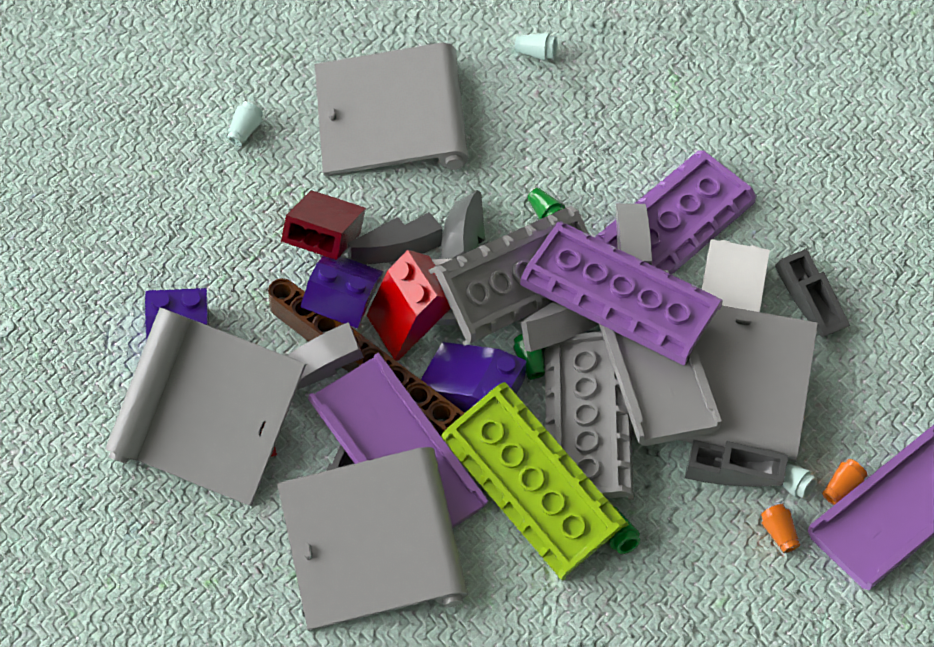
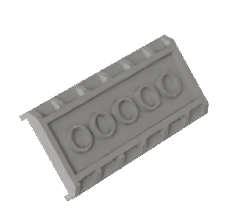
(486, 281)
(660, 394)
(589, 412)

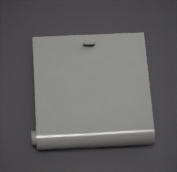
(391, 109)
(757, 378)
(203, 405)
(374, 538)

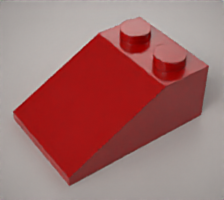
(407, 303)

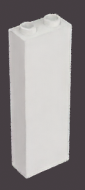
(736, 274)

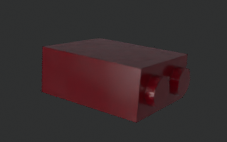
(323, 224)

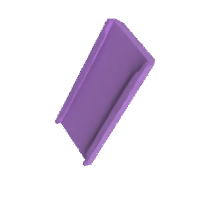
(689, 210)
(620, 292)
(379, 418)
(883, 516)

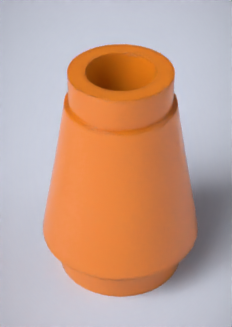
(845, 479)
(780, 526)

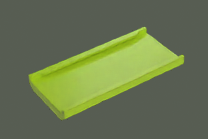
(533, 480)

